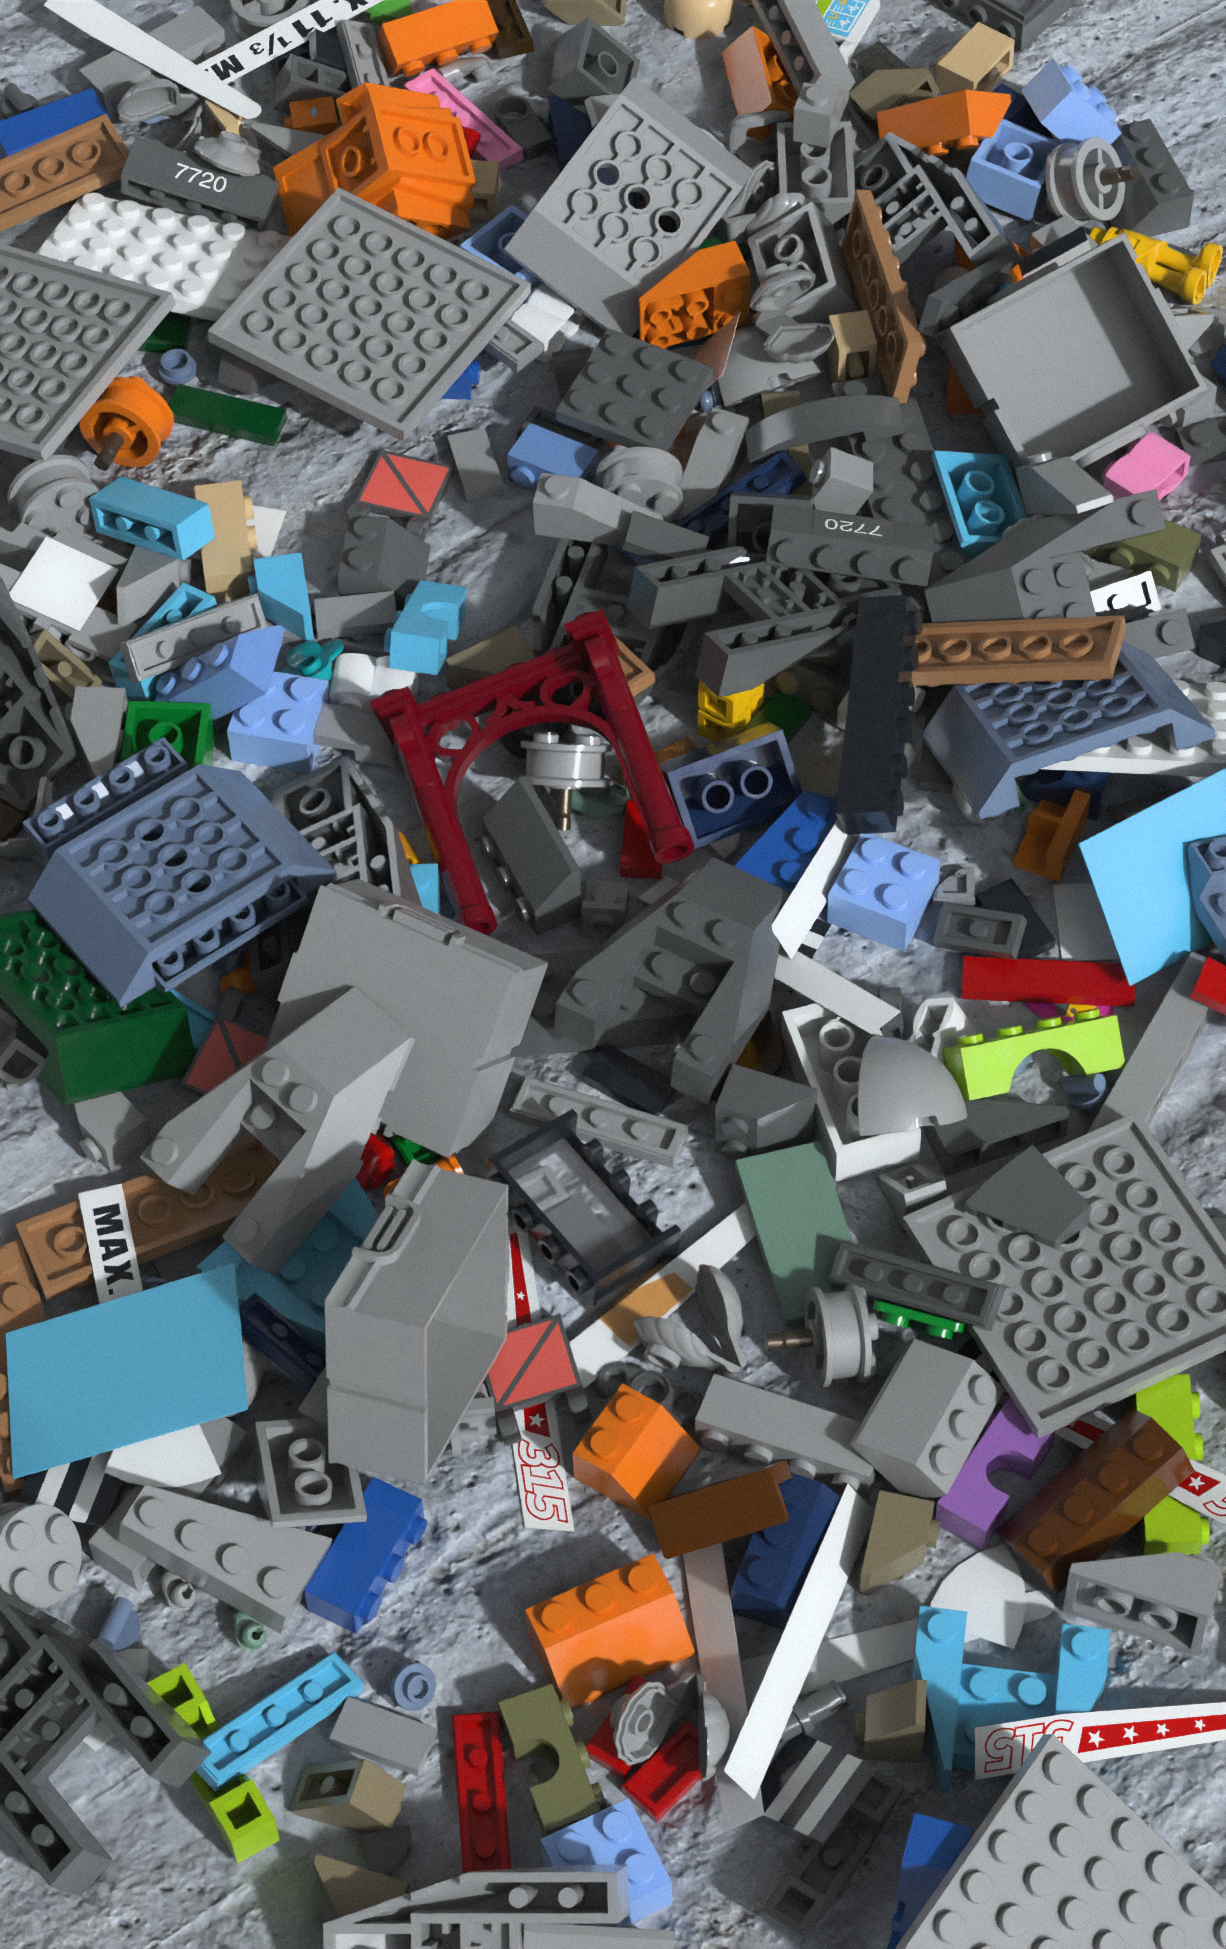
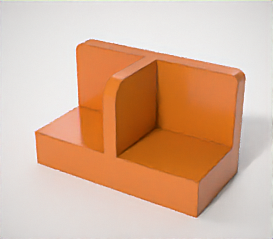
(1052, 836)

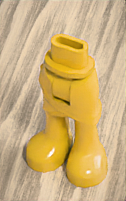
(1190, 272)

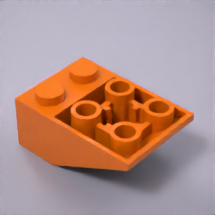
(697, 297)

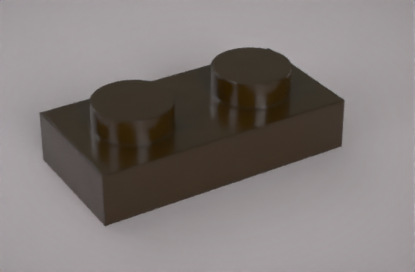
(513, 33)

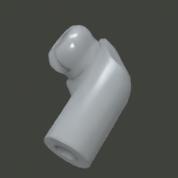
(465, 66)
(177, 1591)

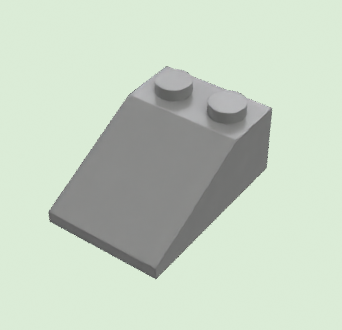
(97, 727)
(298, 1481)
(1148, 1596)

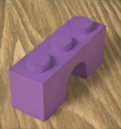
(973, 1504)

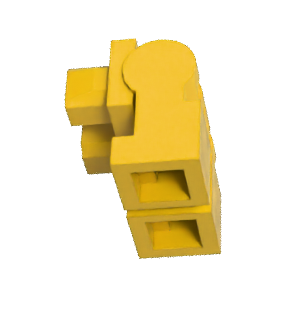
(726, 714)

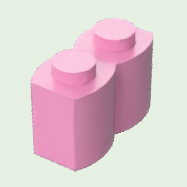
(1147, 466)

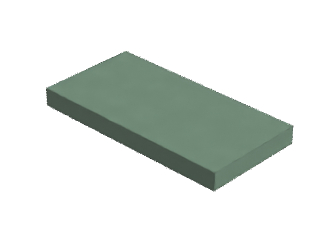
(794, 1221)

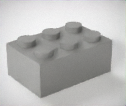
(807, 243)

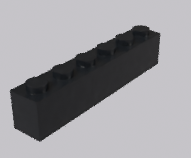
(878, 715)

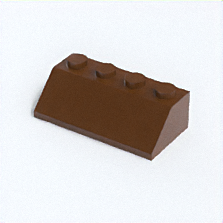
(1096, 1498)

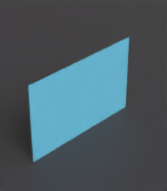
(1145, 876)
(125, 1371)

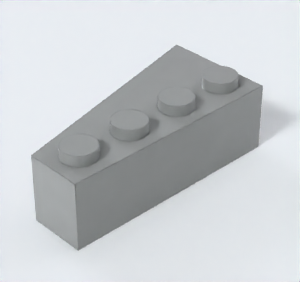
(93, 644)
(226, 1552)

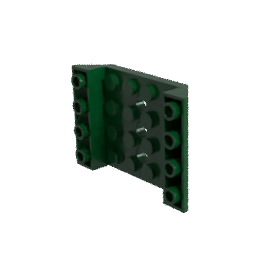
(89, 1037)

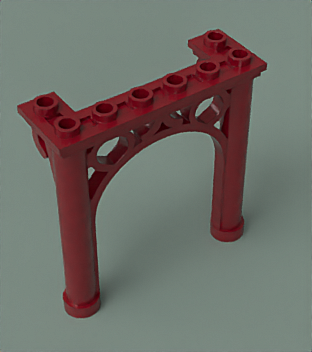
(419, 728)

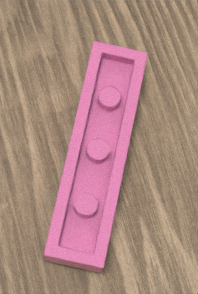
(494, 142)

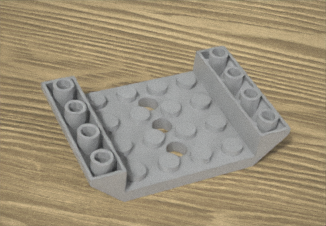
(589, 237)

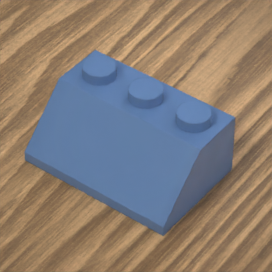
(227, 674)

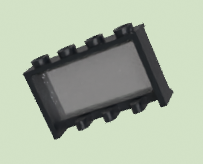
(580, 1209)

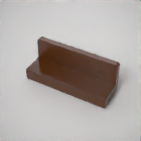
(721, 1510)

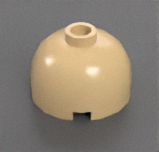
(699, 17)

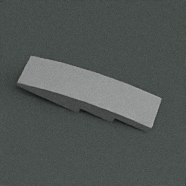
(21, 545)

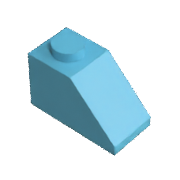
(283, 592)

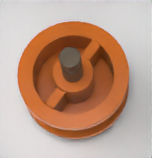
(127, 424)

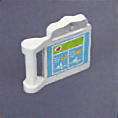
(848, 21)

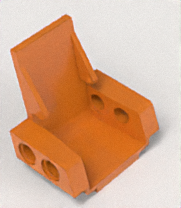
(390, 152)

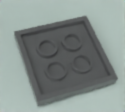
(634, 392)

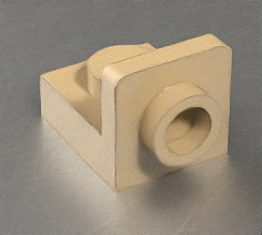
(221, 119)

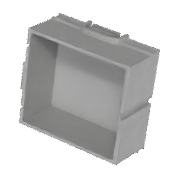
(1073, 358)
(441, 983)
(416, 1322)

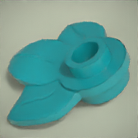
(313, 660)

